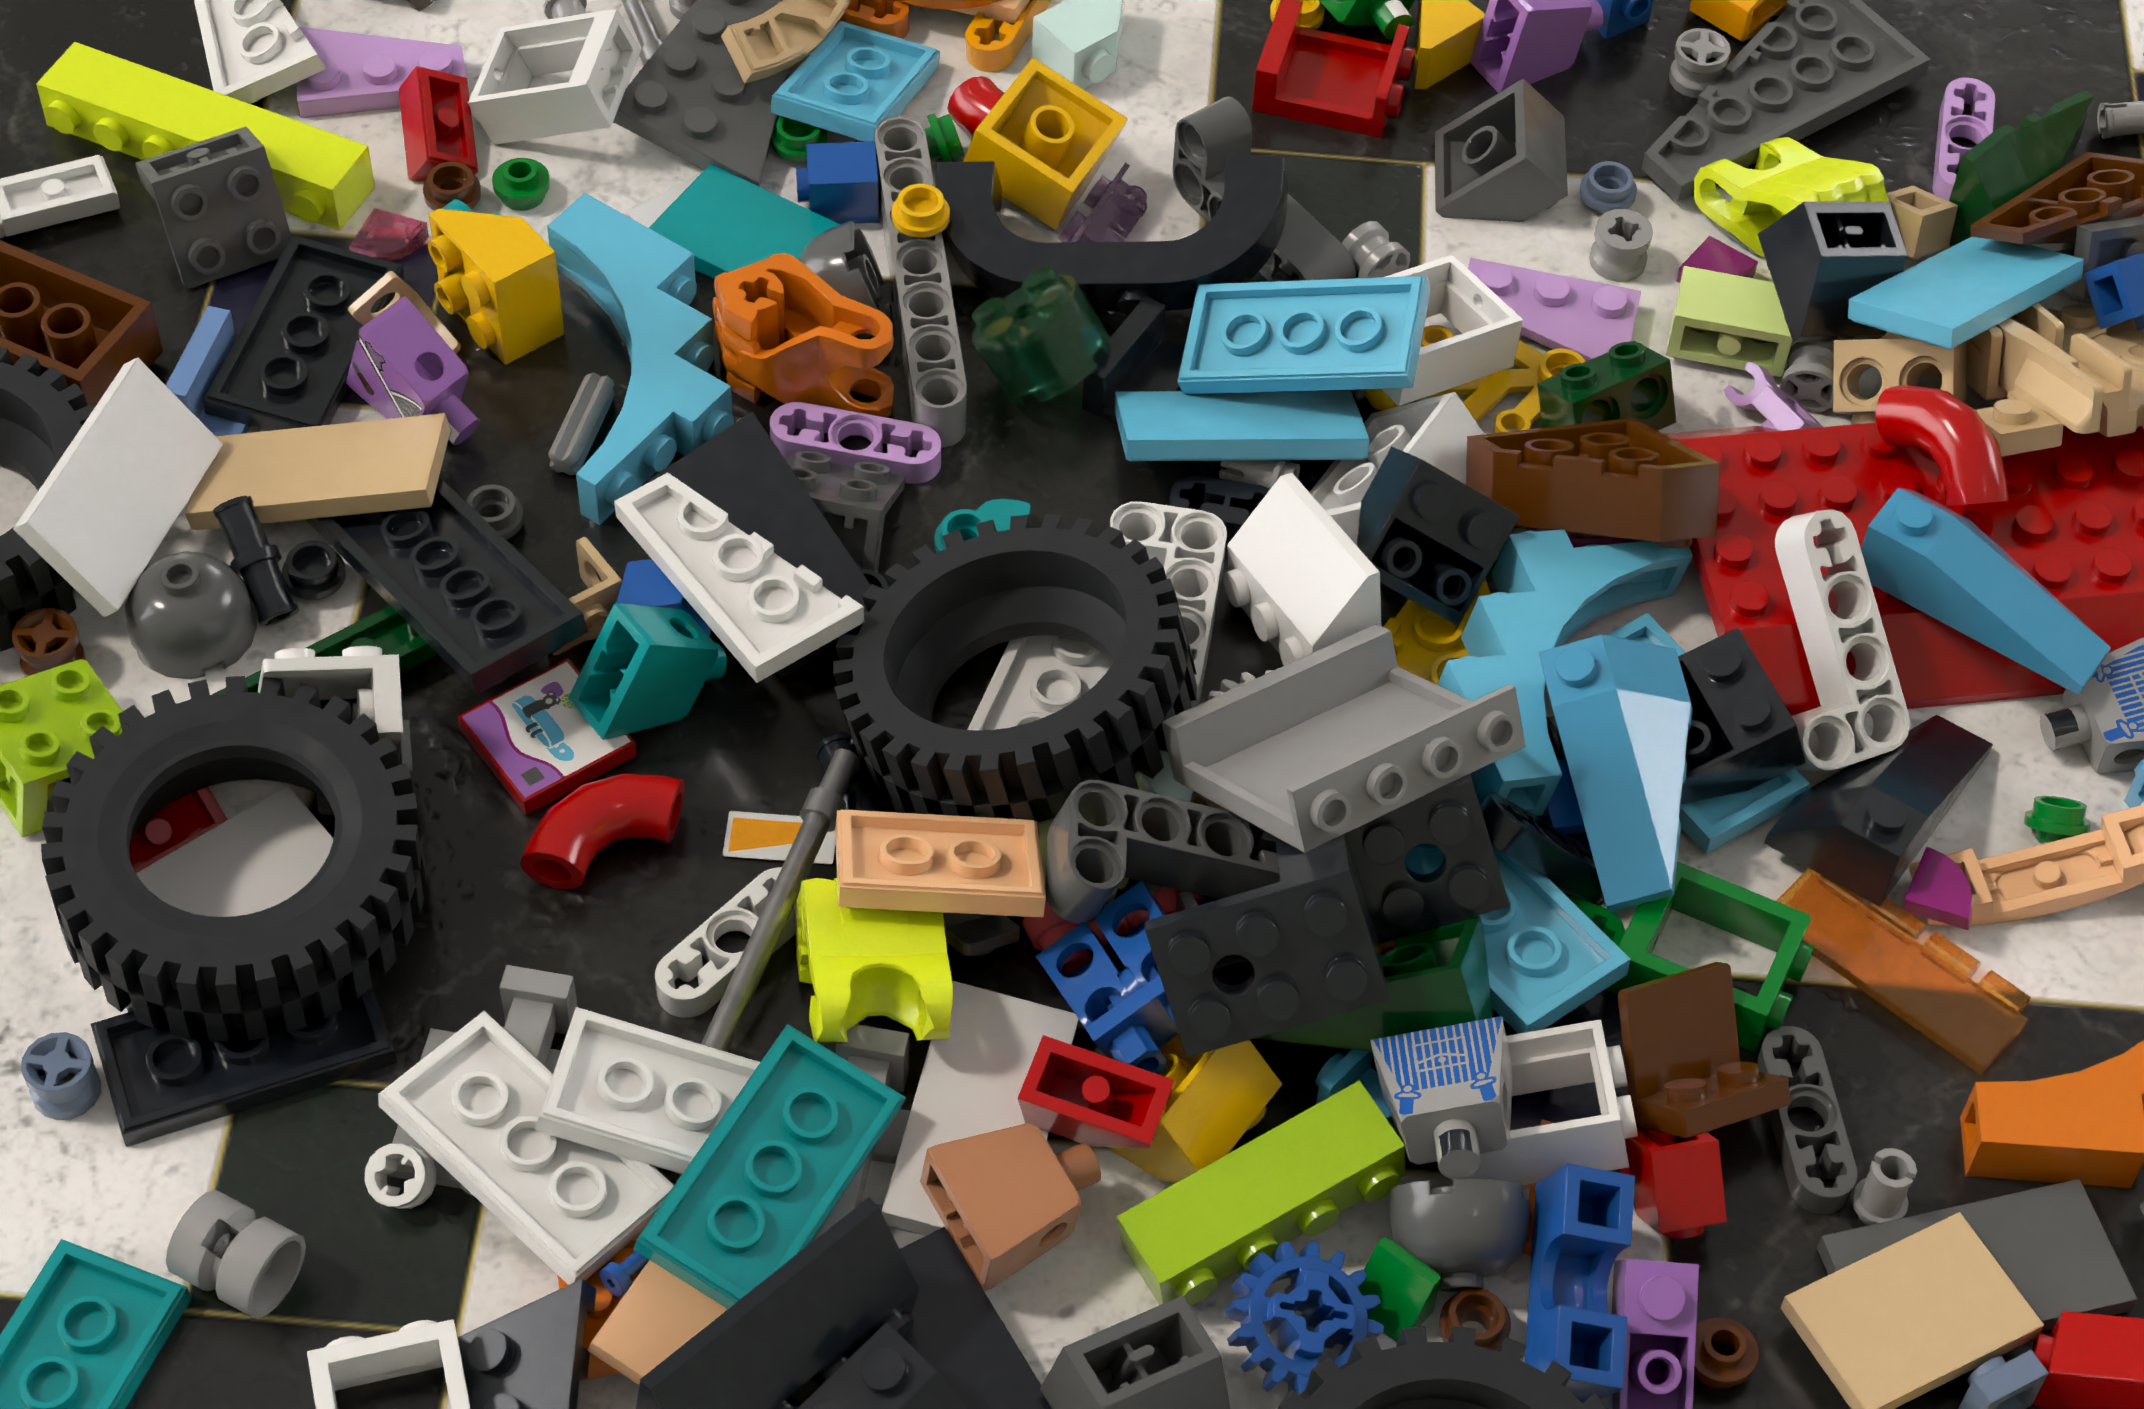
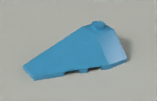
(1974, 586)
(1625, 745)

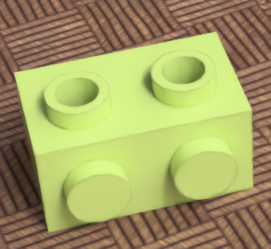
(1722, 319)

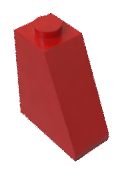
(2092, 1362)

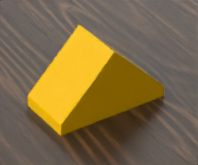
(1444, 38)

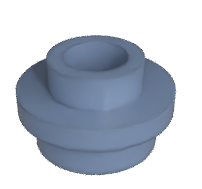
(1608, 187)

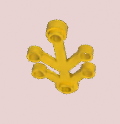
(1491, 389)

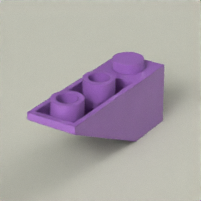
(1660, 1332)

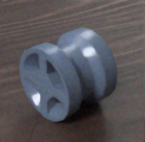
(49, 1062)

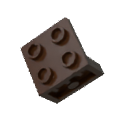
(1687, 1057)

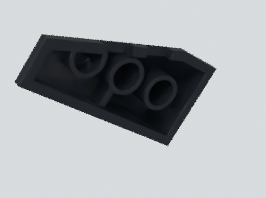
(1881, 811)

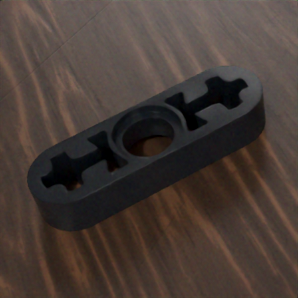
(1541, 847)

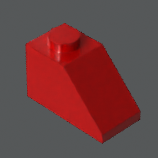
(1093, 1097)
(1676, 1182)

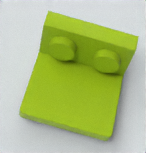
(41, 730)

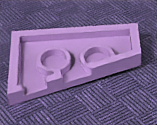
(367, 70)
(1563, 309)

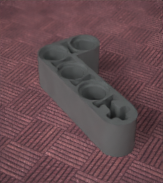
(1199, 158)
(1153, 838)

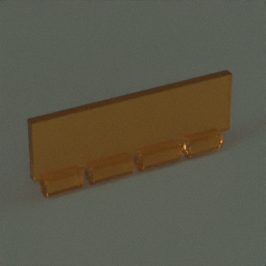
(1917, 982)

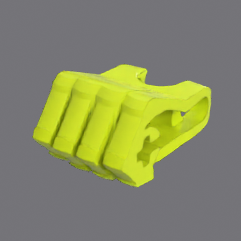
(1777, 188)
(871, 965)

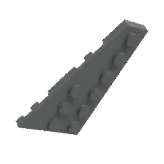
(1786, 82)

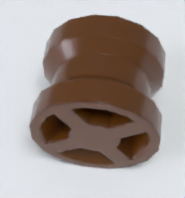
(40, 634)

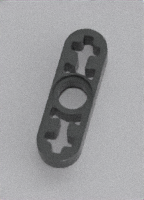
(1798, 1146)

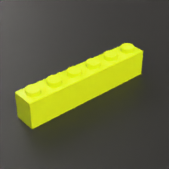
(154, 113)

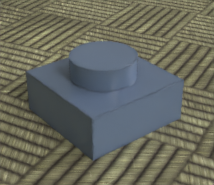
(2005, 1384)

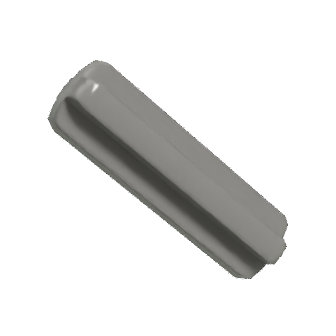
(581, 424)

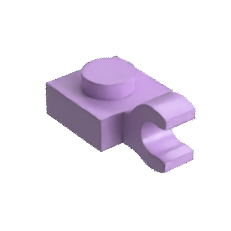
(1778, 408)

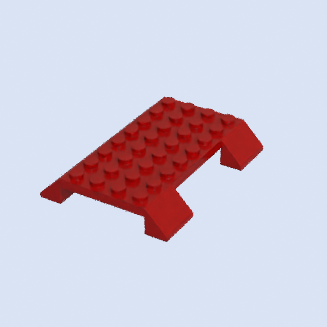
(2067, 522)

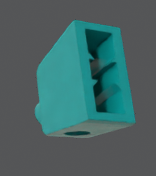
(645, 670)

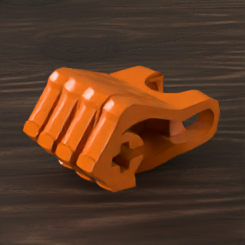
(796, 338)

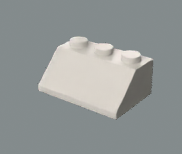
(1426, 429)
(1300, 574)

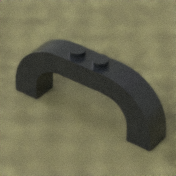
(1119, 273)

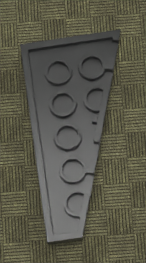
(695, 98)

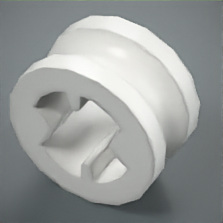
(385, 1162)

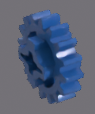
(1319, 1291)

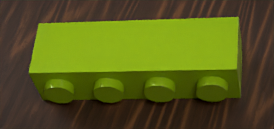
(1263, 1196)

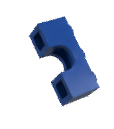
(1577, 1233)

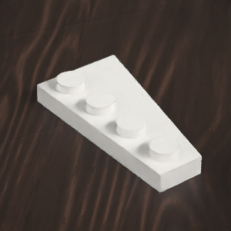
(254, 47)
(735, 580)

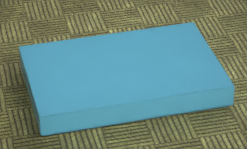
(855, 81)

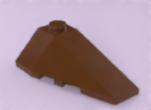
(2080, 193)

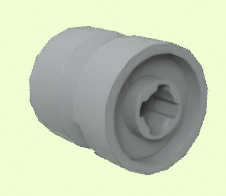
(236, 1254)

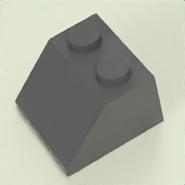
(1502, 158)

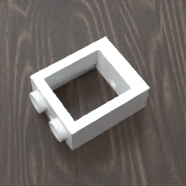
(590, 44)
(1486, 324)
(1558, 1060)
(410, 1350)

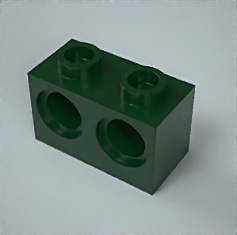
(1613, 386)

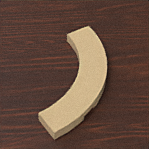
(781, 36)

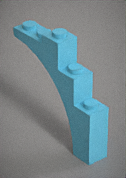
(647, 294)
(1540, 603)

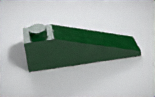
(2015, 161)
(1431, 984)

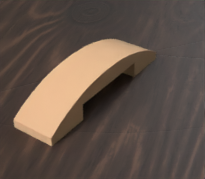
(2055, 873)

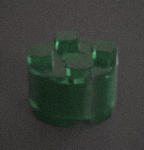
(1039, 336)

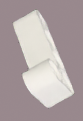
(1192, 554)
(1830, 638)

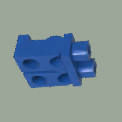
(1118, 1007)

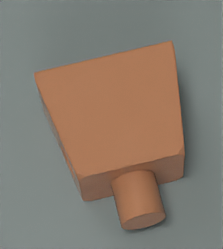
(1007, 1196)

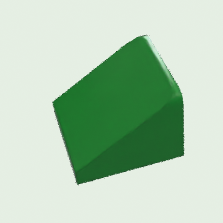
(1403, 1285)

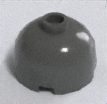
(848, 266)
(189, 615)
(1462, 1228)

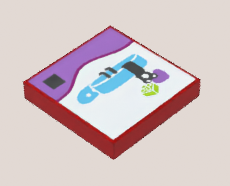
(540, 739)

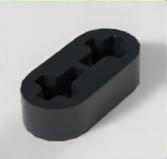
(1224, 498)

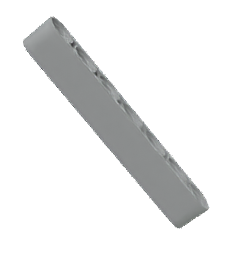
(921, 289)

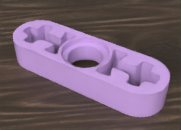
(1954, 124)
(838, 423)

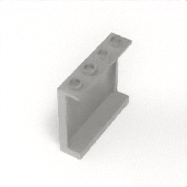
(1336, 740)

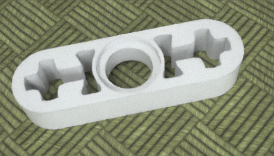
(713, 978)

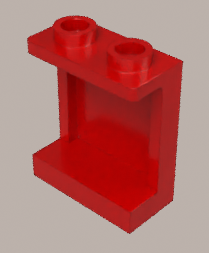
(1330, 75)

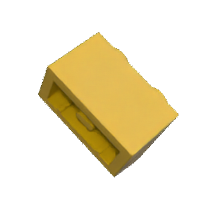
(497, 280)

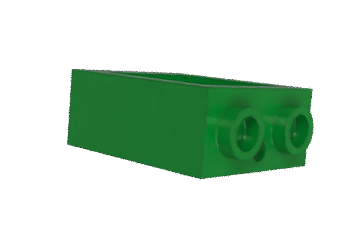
(1738, 913)

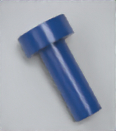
(618, 1276)

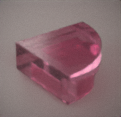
(389, 236)

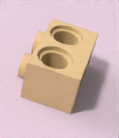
(1899, 364)

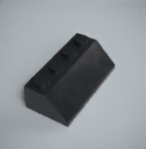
(793, 1325)

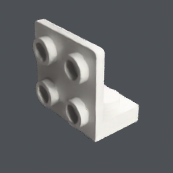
(357, 674)

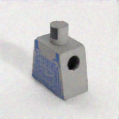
(2105, 714)
(1448, 1092)

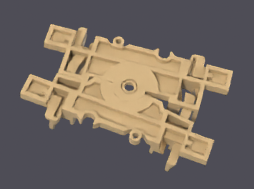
(2055, 374)

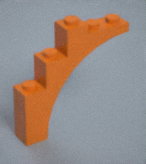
(2060, 1126)

